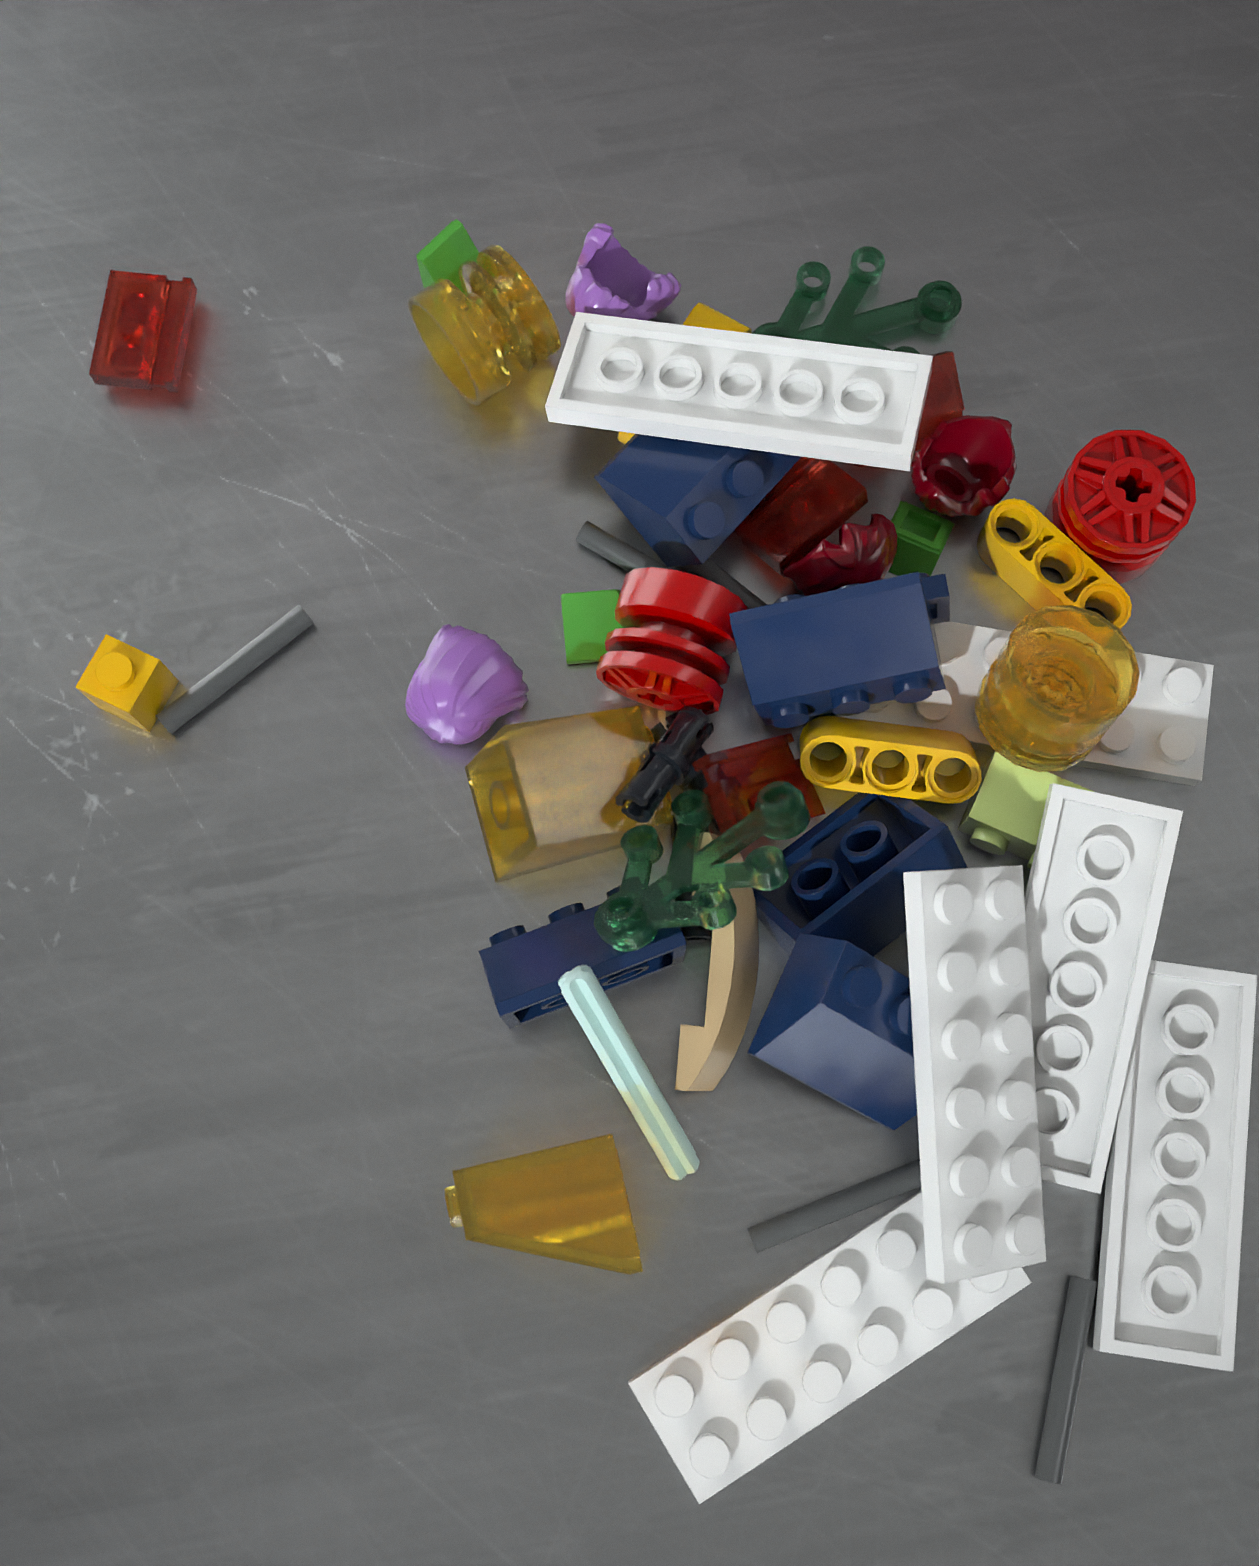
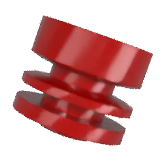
(1124, 501)
(670, 640)

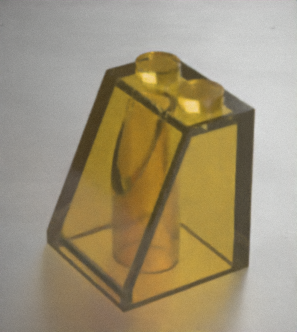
(553, 786)
(552, 1205)

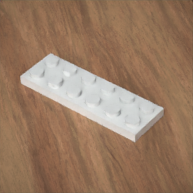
(741, 390)
(1154, 737)
(1090, 948)
(974, 1071)
(1179, 1172)
(808, 1349)

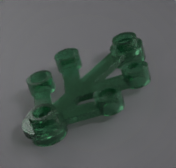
(851, 329)
(636, 912)

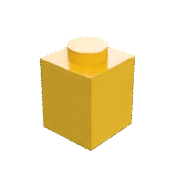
(127, 683)

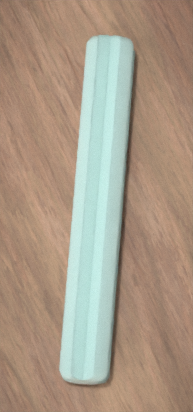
(628, 1071)

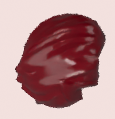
(965, 465)
(860, 557)

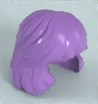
(615, 283)
(463, 686)

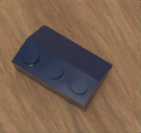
(688, 492)
(839, 651)
(851, 870)
(527, 965)
(843, 1029)

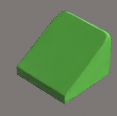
(445, 255)
(918, 540)
(586, 623)

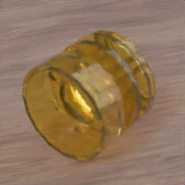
(491, 321)
(1056, 688)

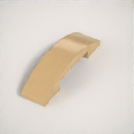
(733, 970)

